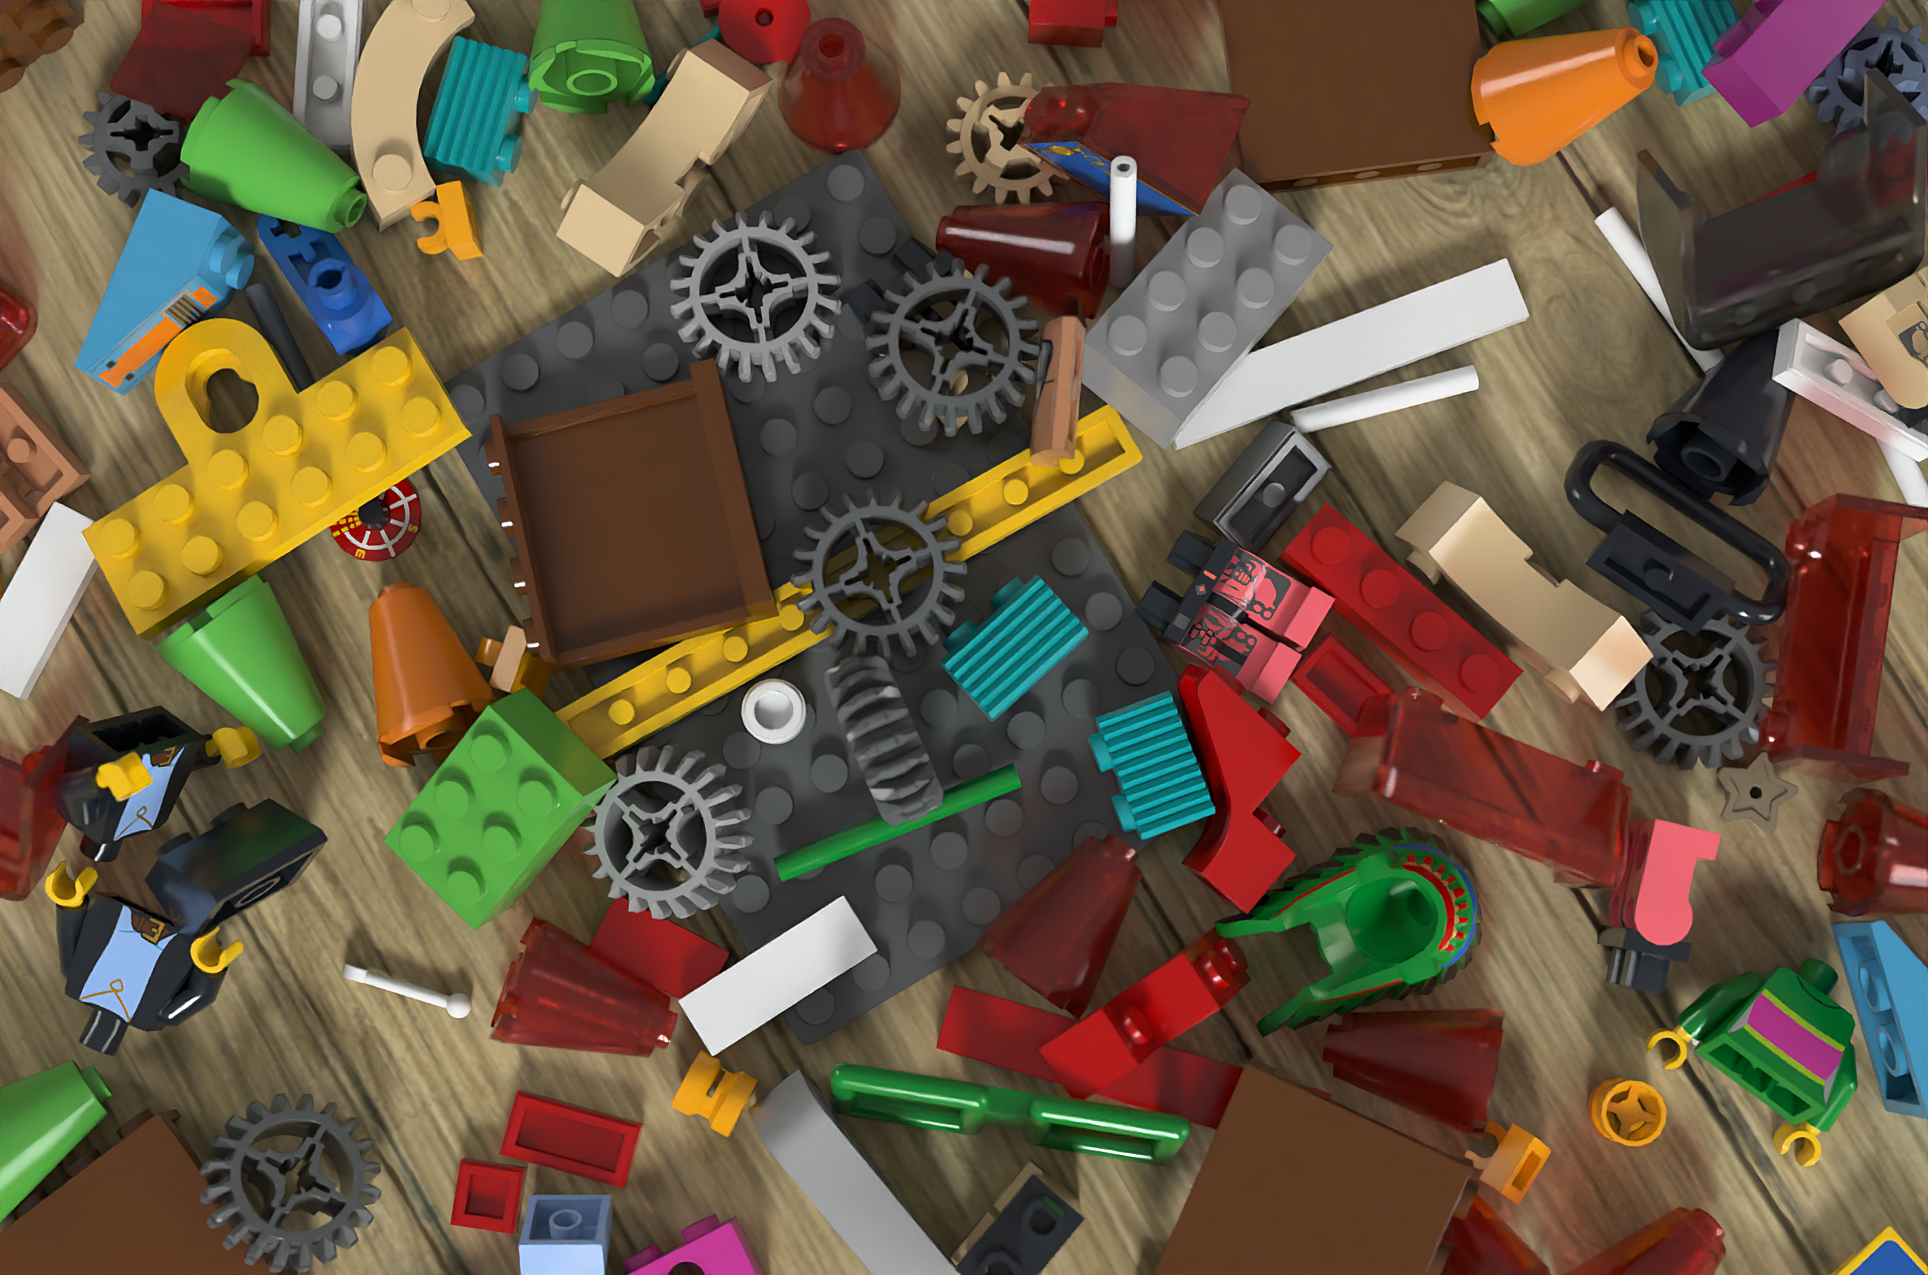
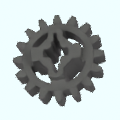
(120, 133)

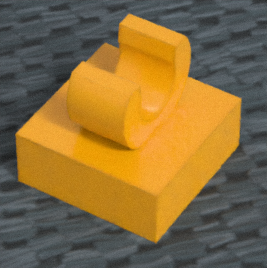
(456, 222)
(513, 664)
(1514, 1162)

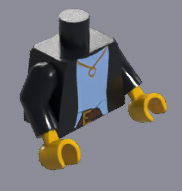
(130, 771)
(130, 962)

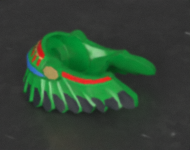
(1385, 920)

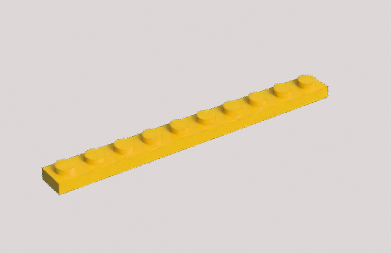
(721, 661)

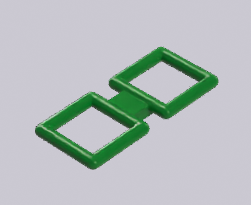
(1042, 1118)

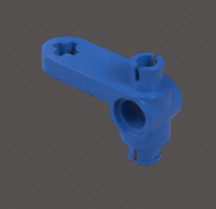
(328, 285)

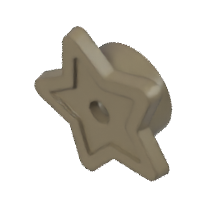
(1737, 795)

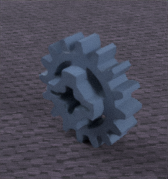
(1893, 52)

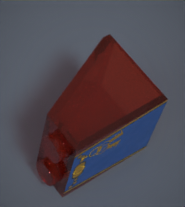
(1169, 132)

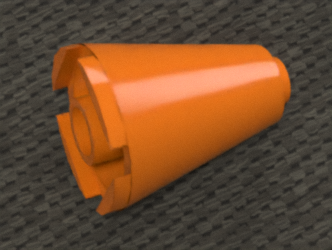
(1558, 87)
(422, 677)

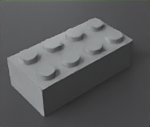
(1200, 307)

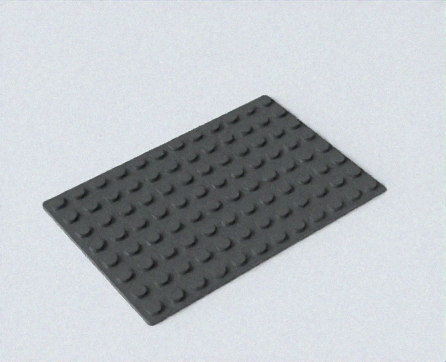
(803, 449)

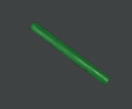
(878, 830)

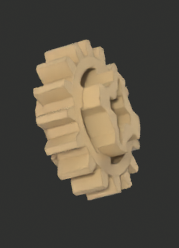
(991, 126)

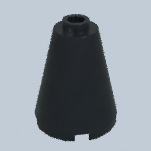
(1727, 425)

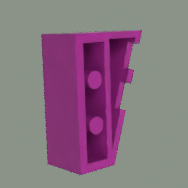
(1780, 51)

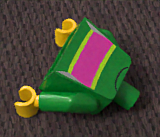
(1779, 1043)

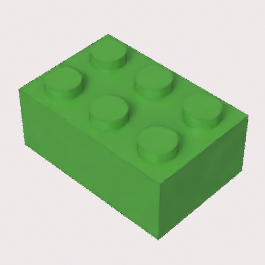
(500, 807)

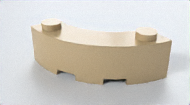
(384, 102)
(663, 162)
(1551, 625)

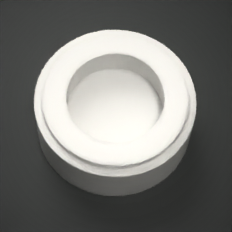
(774, 711)

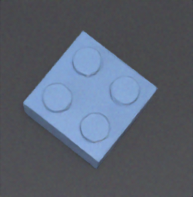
(566, 1235)

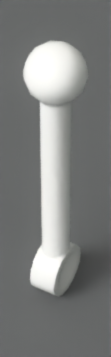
(457, 1005)

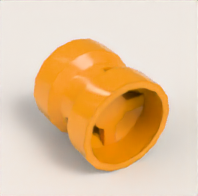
(729, 1099)
(1640, 1114)

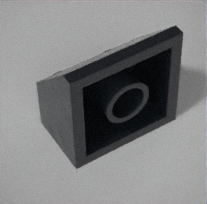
(232, 865)

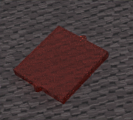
(181, 61)

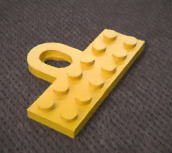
(275, 480)

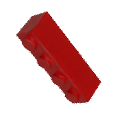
(1400, 615)

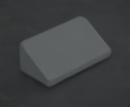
(1263, 487)

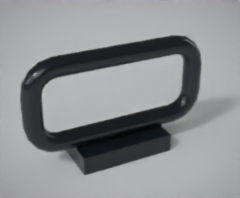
(1658, 567)

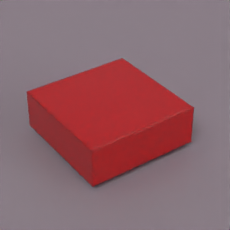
(489, 1195)

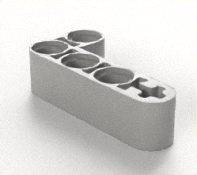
(844, 1182)

